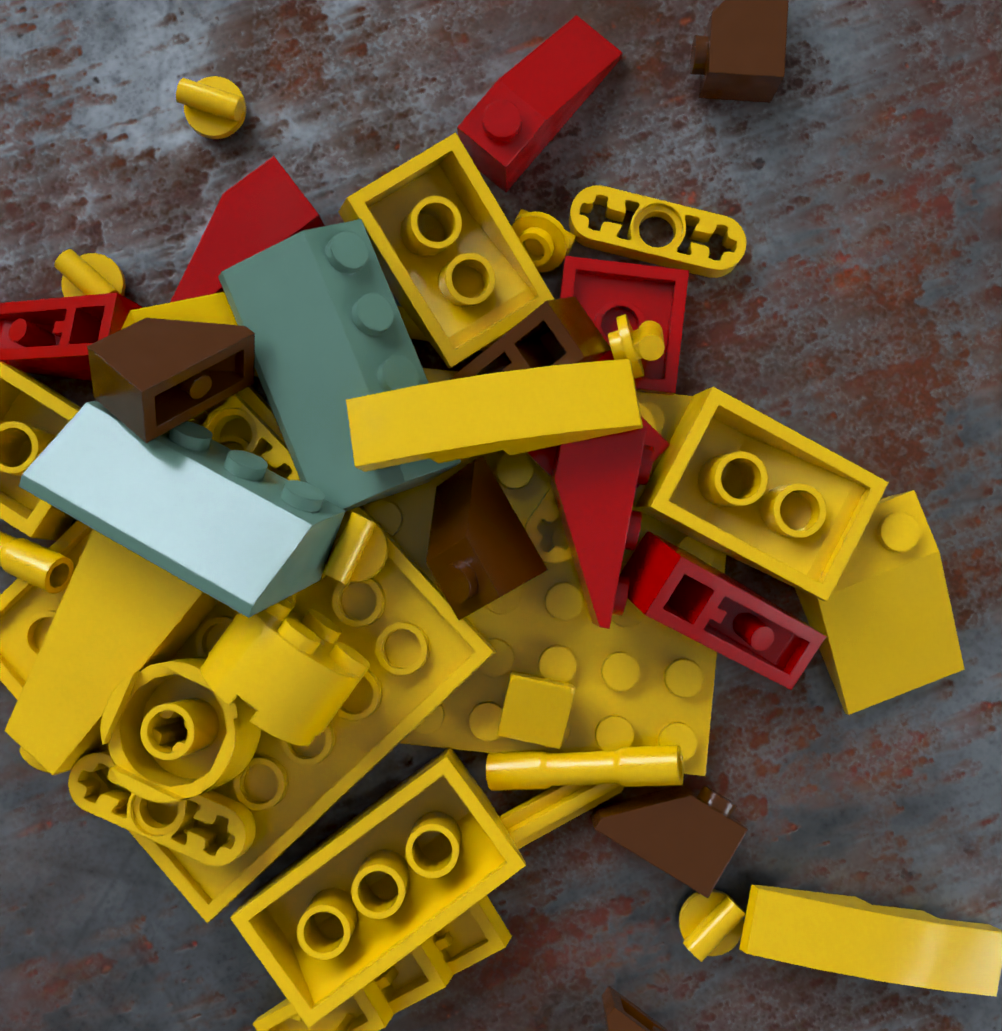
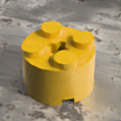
(285, 670)
(151, 744)

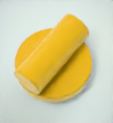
(212, 106)
(543, 239)
(89, 274)
(637, 344)
(357, 550)
(710, 924)

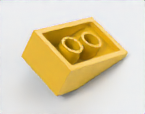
(448, 250)
(762, 493)
(889, 612)

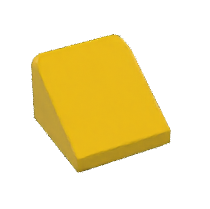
(536, 710)

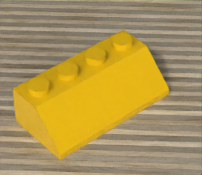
(378, 887)

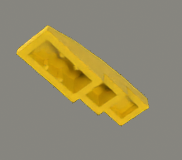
(493, 413)
(872, 940)
(419, 974)

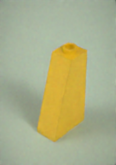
(108, 625)

